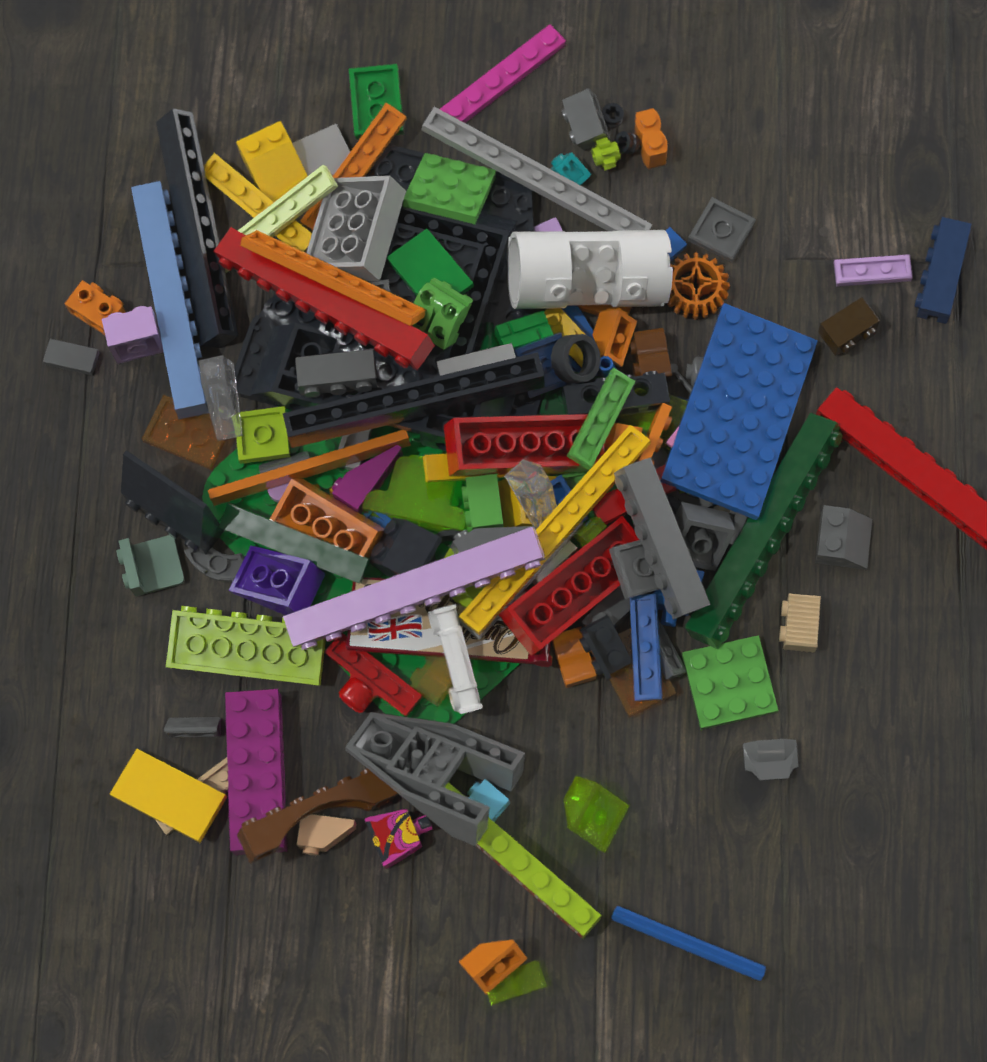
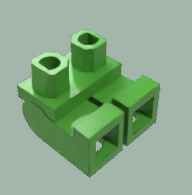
(444, 312)

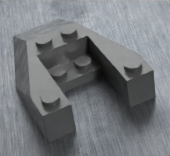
(421, 758)

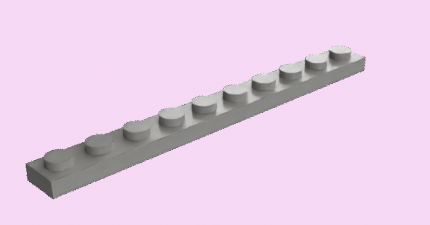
(530, 173)

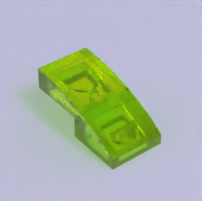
(588, 531)
(518, 983)

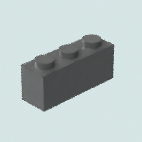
(336, 373)

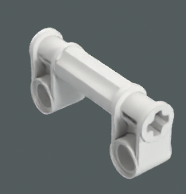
(464, 694)

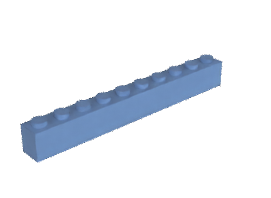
(169, 298)

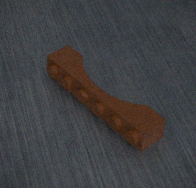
(264, 836)

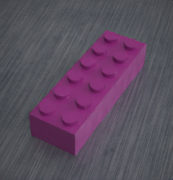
(254, 759)

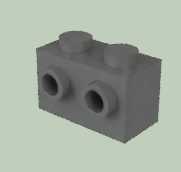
(585, 119)

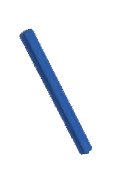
(688, 943)

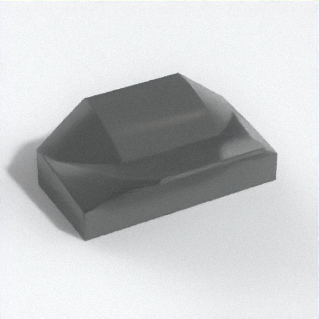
(770, 758)

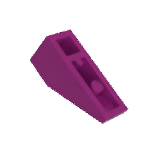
(365, 478)

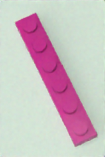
(505, 75)

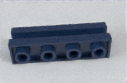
(944, 269)

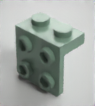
(150, 565)

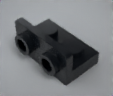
(605, 646)

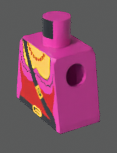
(396, 835)

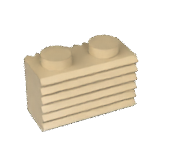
(801, 622)

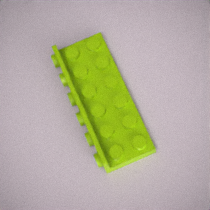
(240, 647)

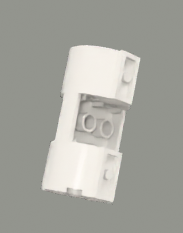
(589, 268)

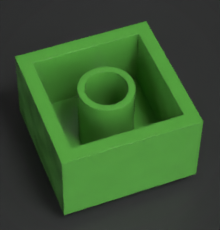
(483, 500)

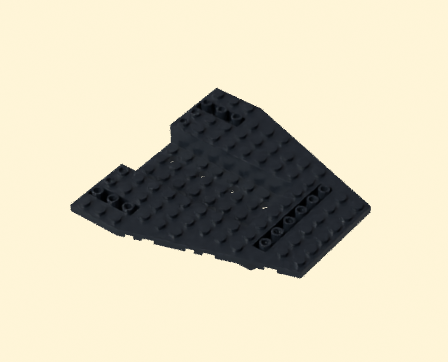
(284, 332)

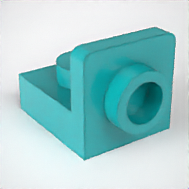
(570, 168)

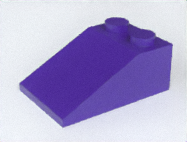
(277, 580)

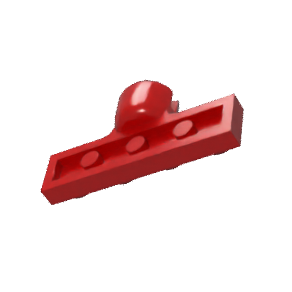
(370, 680)

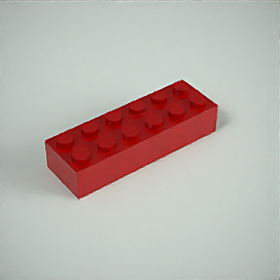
(501, 443)
(568, 590)

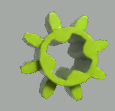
(605, 153)

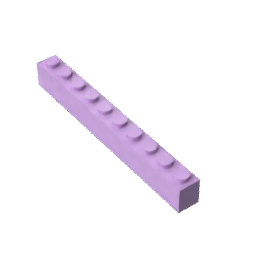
(414, 588)

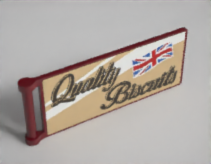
(414, 636)

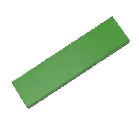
(601, 419)

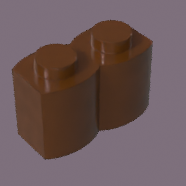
(650, 352)

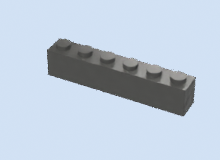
(661, 538)

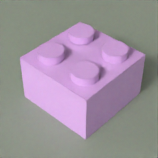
(133, 334)

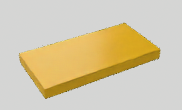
(168, 795)

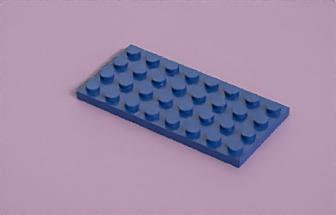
(739, 411)

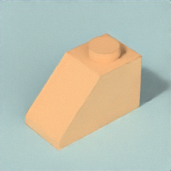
(322, 833)

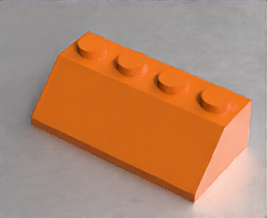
(326, 518)

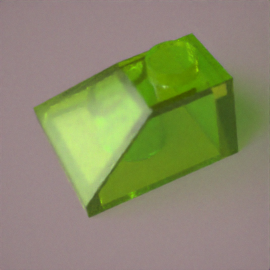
(593, 812)

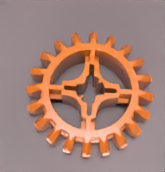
(705, 286)

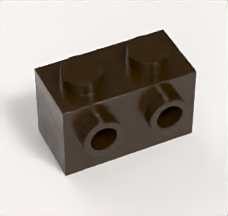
(849, 326)

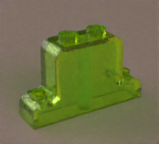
(415, 499)

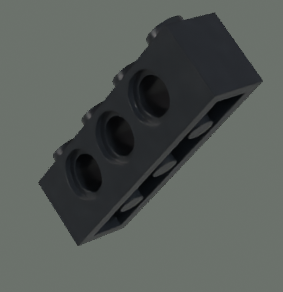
(652, 382)

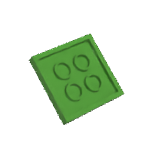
(449, 188)
(729, 682)

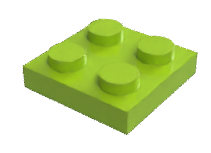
(263, 435)

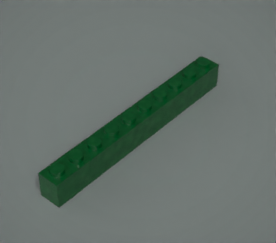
(762, 537)

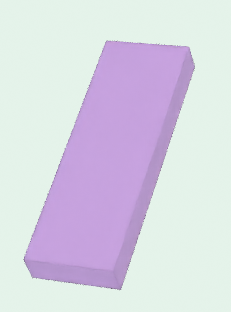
(872, 270)

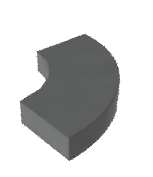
(216, 565)

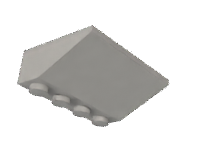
(357, 225)

